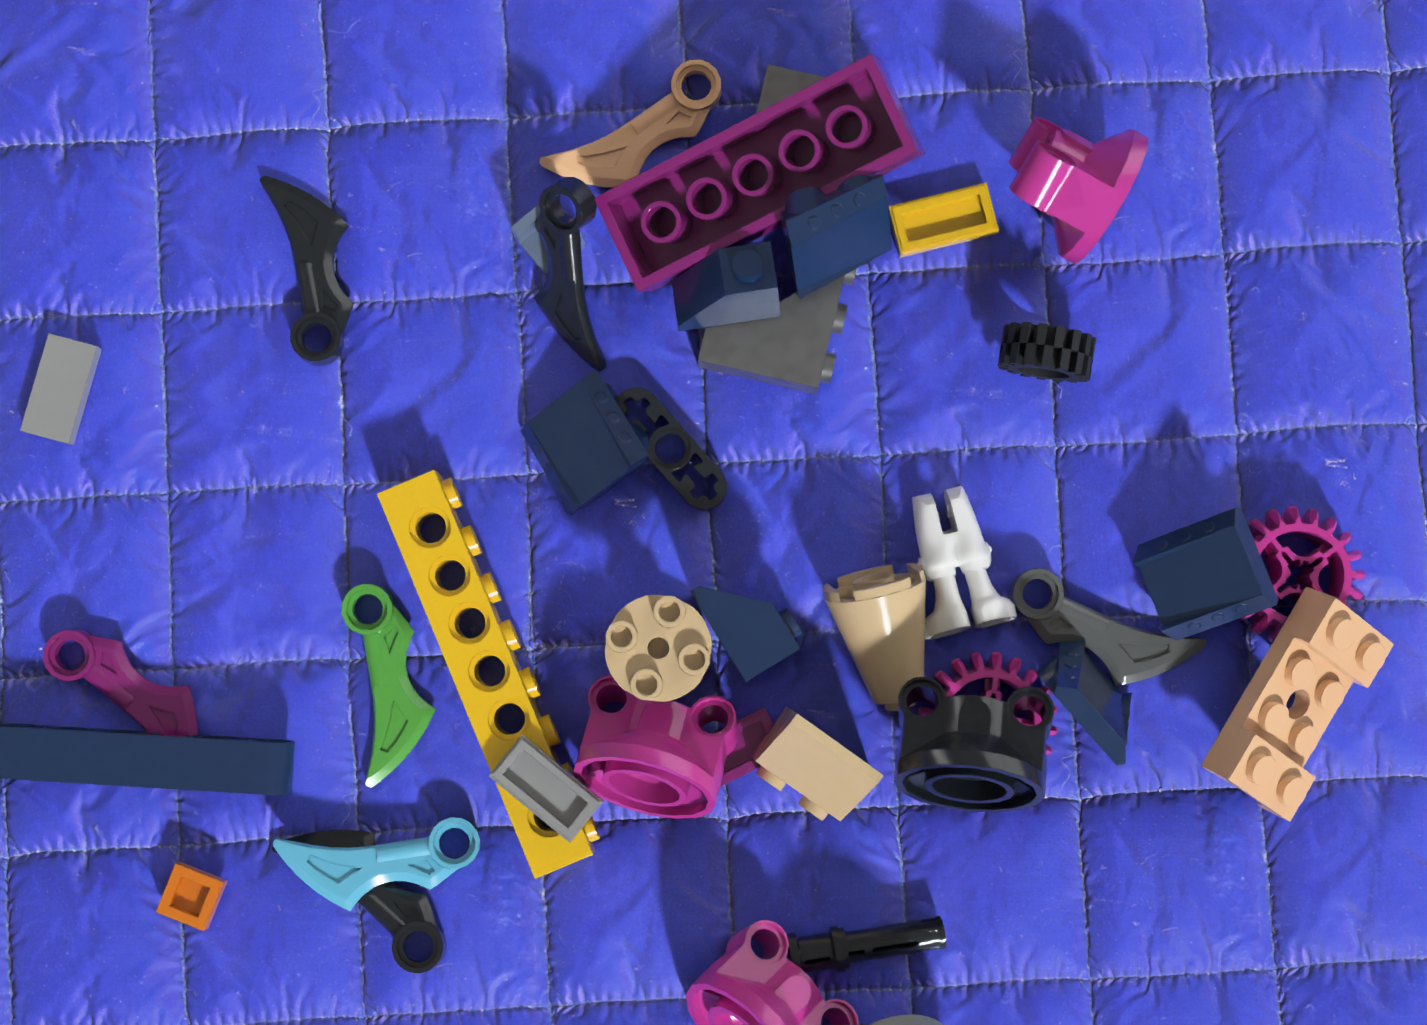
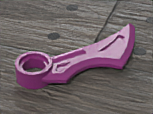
(107, 667)

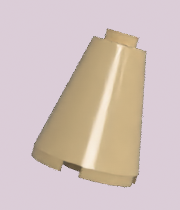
(882, 626)

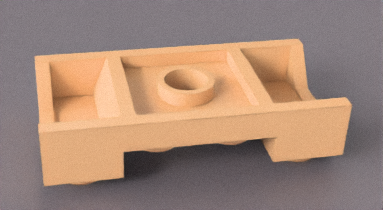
(1317, 658)

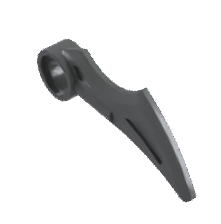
(1125, 650)

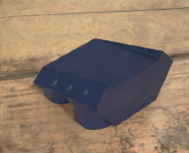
(835, 230)
(585, 442)
(1205, 574)
(1089, 697)

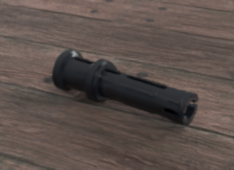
(840, 948)

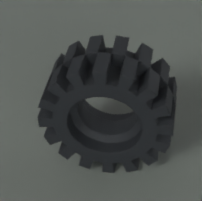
(1047, 352)

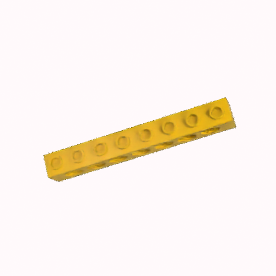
(406, 510)

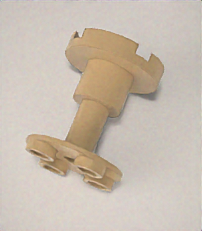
(658, 648)

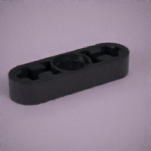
(705, 469)

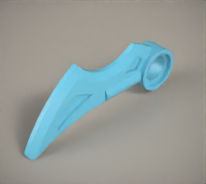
(351, 872)

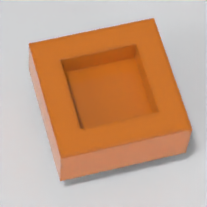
(191, 896)

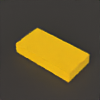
(943, 220)

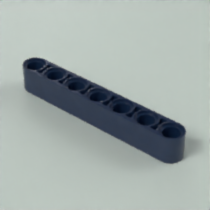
(146, 759)

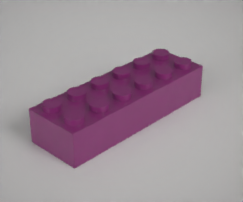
(740, 178)

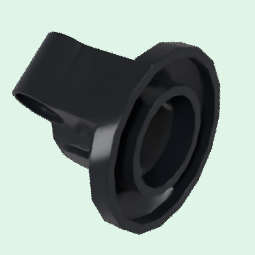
(972, 749)

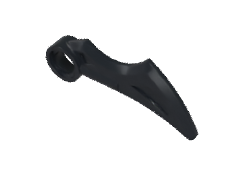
(313, 238)
(563, 293)
(389, 903)

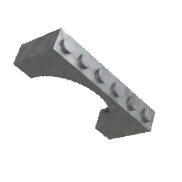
(789, 347)

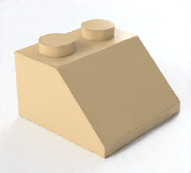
(815, 766)

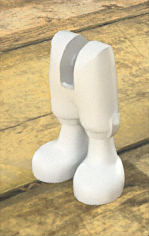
(953, 548)

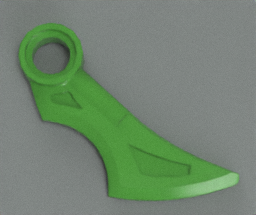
(398, 708)

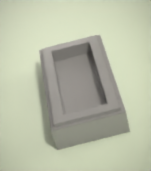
(61, 389)
(546, 788)

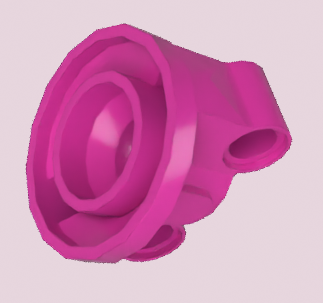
(1076, 180)
(655, 752)
(761, 991)

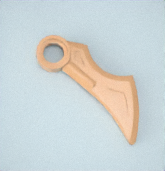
(624, 151)

